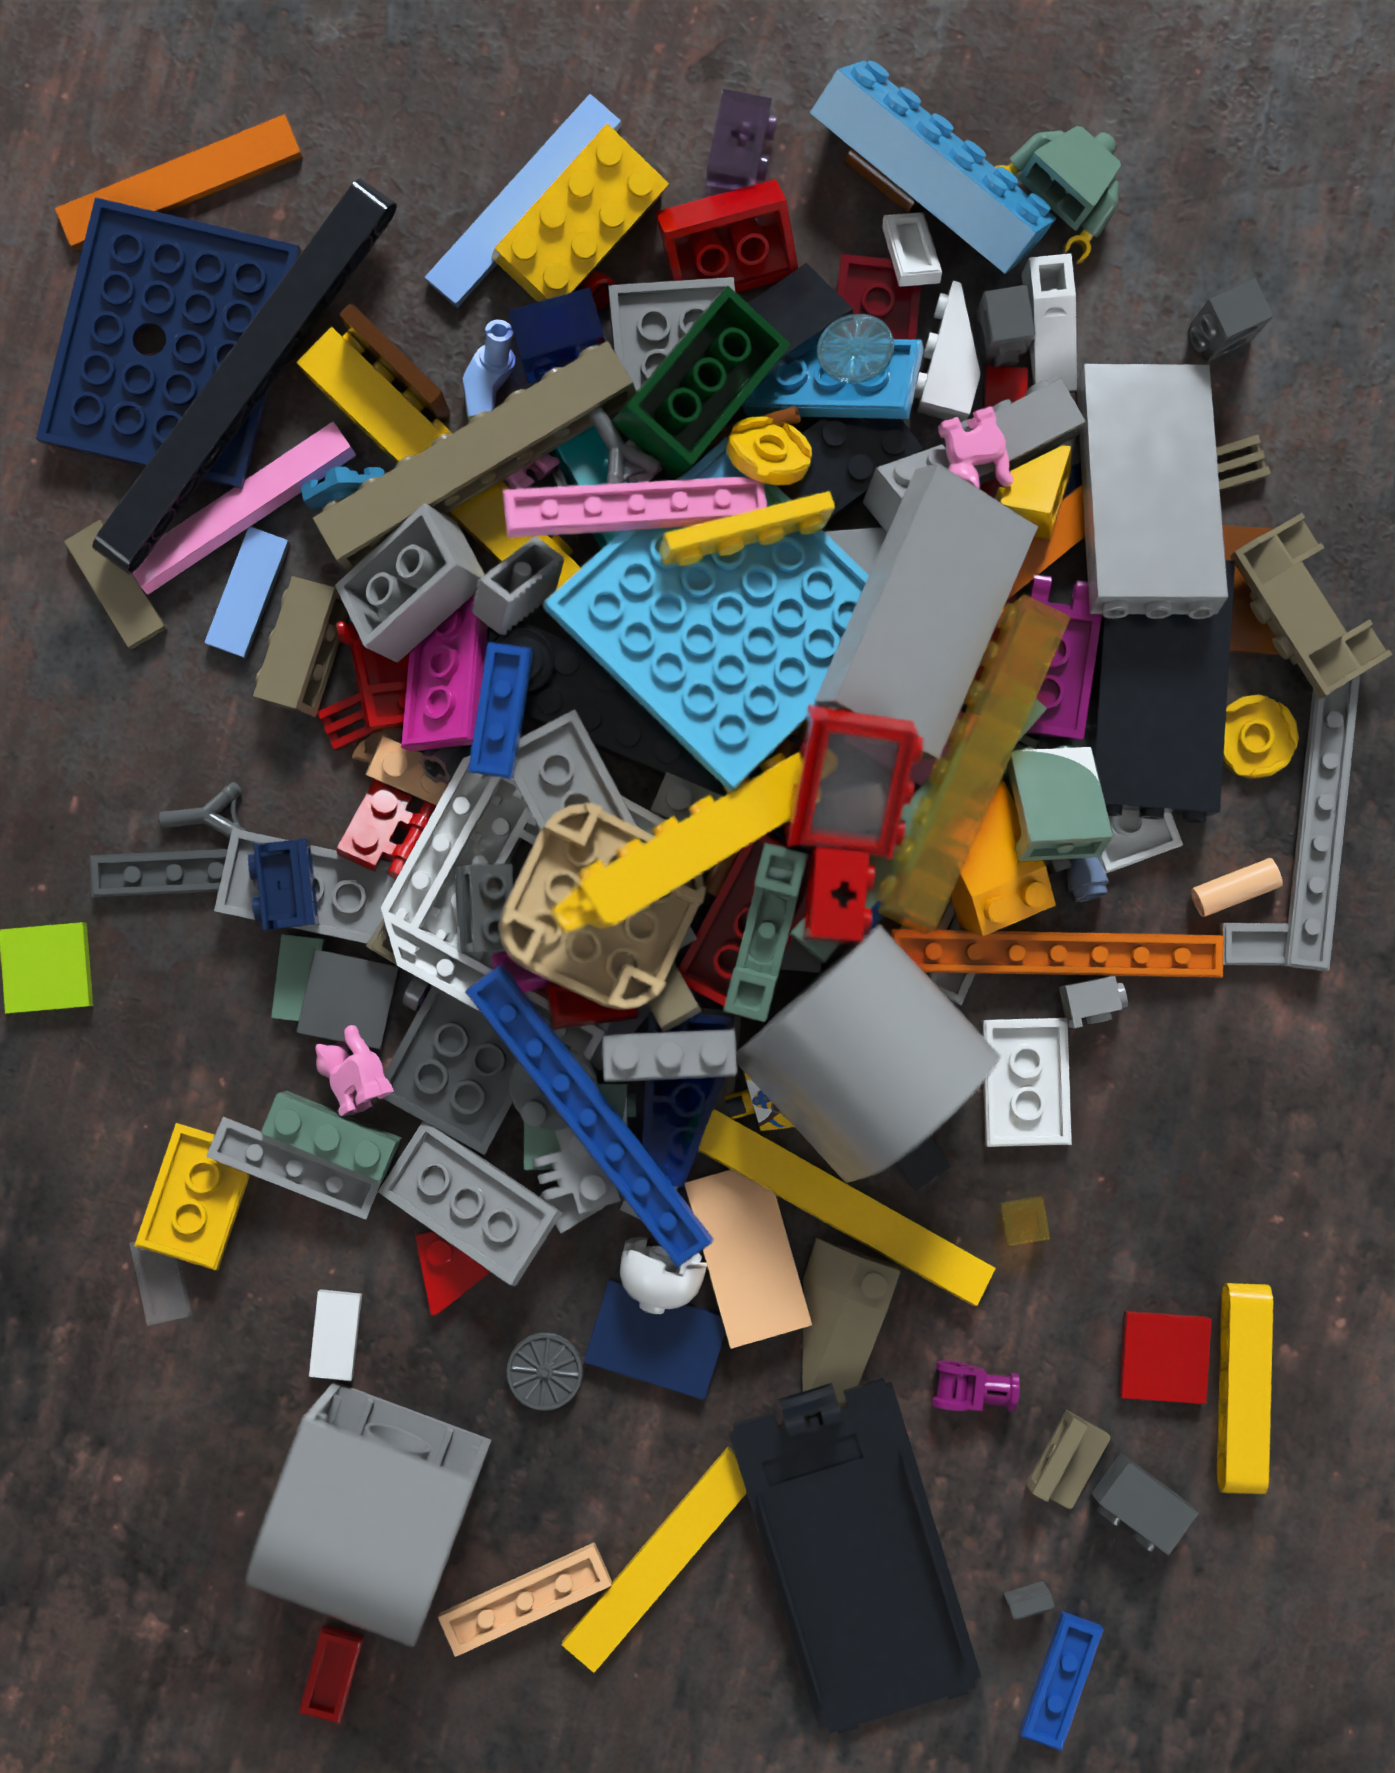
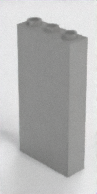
(1151, 491)
(928, 606)

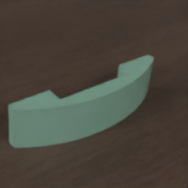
(766, 932)

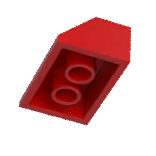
(731, 235)

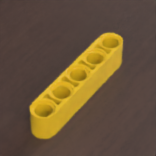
(1245, 1388)

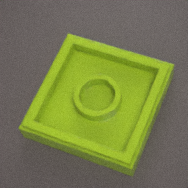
(46, 967)

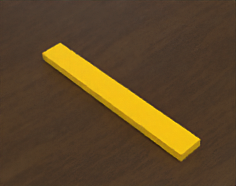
(845, 1208)

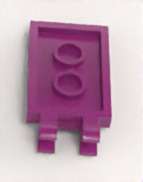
(1070, 674)

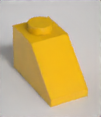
(1039, 489)

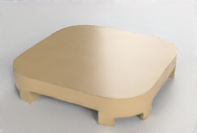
(608, 966)

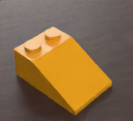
(993, 884)

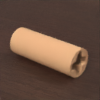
(1236, 887)

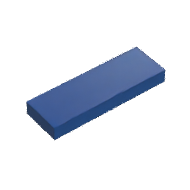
(500, 710)
(1061, 1681)

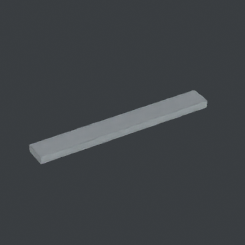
(1321, 828)

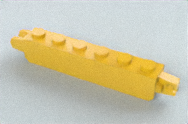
(681, 849)

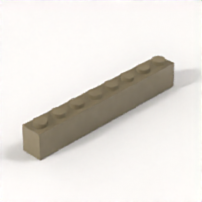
(479, 454)

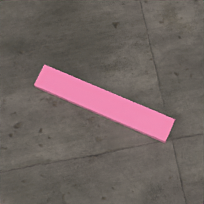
(629, 505)
(243, 506)

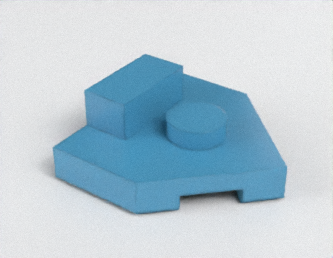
(337, 485)

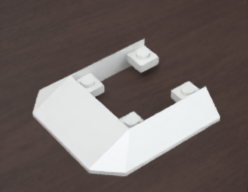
(473, 824)

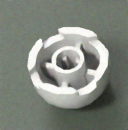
(654, 1278)

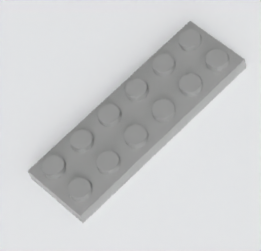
(563, 769)

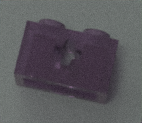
(746, 118)

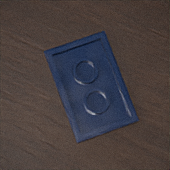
(661, 1349)

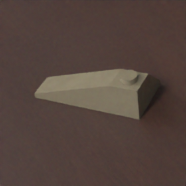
(847, 1306)

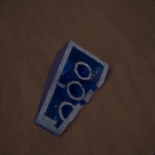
(680, 1108)

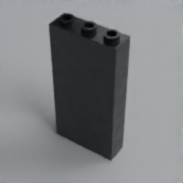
(1162, 712)

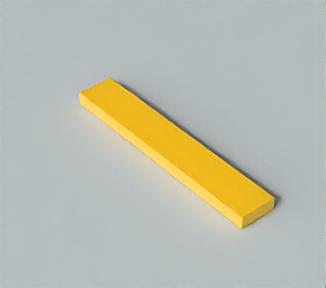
(657, 1562)

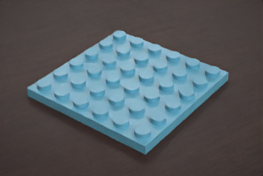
(719, 645)

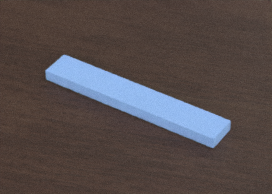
(470, 257)

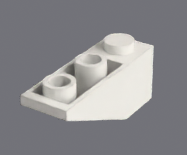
(1054, 318)
(953, 369)

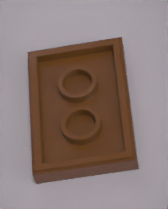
(403, 370)

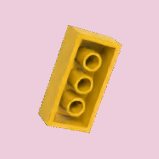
(580, 217)

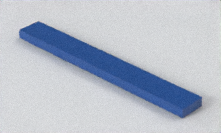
(589, 1115)

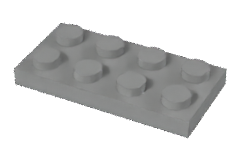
(345, 892)
(470, 1203)

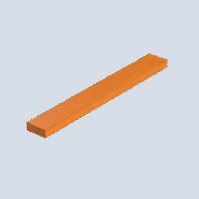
(1064, 953)

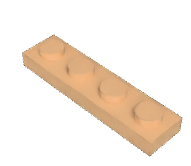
(524, 1599)

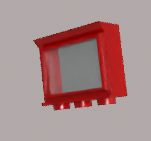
(853, 782)

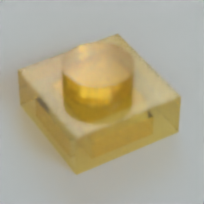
(1024, 1220)

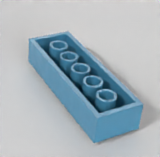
(933, 164)

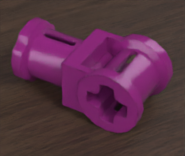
(973, 1388)

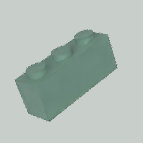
(331, 1137)

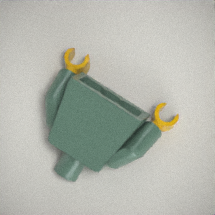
(1073, 177)

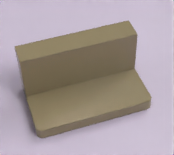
(1068, 1460)

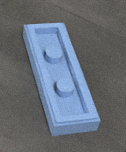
(247, 592)

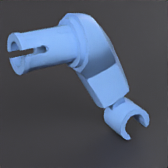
(489, 369)

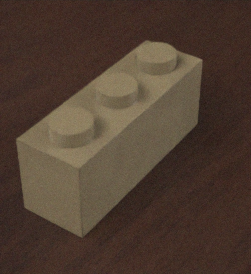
(301, 647)

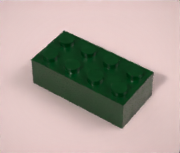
(701, 383)

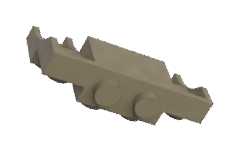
(1299, 613)

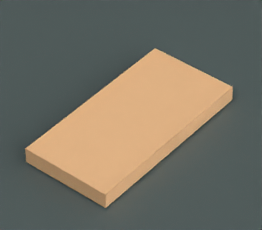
(748, 1258)

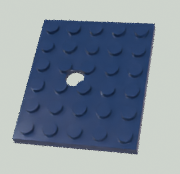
(169, 274)

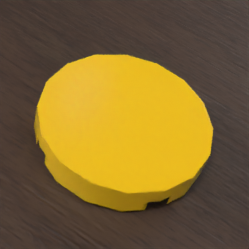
(769, 451)
(1258, 737)

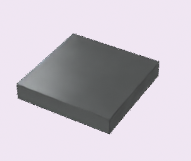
(346, 993)

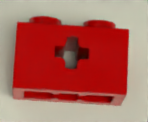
(823, 916)

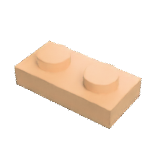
(403, 771)

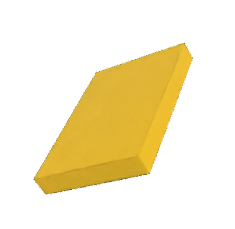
(192, 1202)

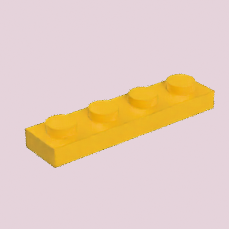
(733, 532)

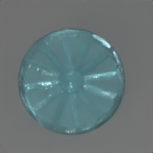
(855, 348)

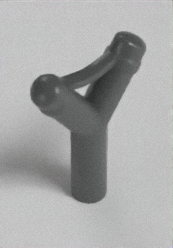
(621, 451)
(208, 813)

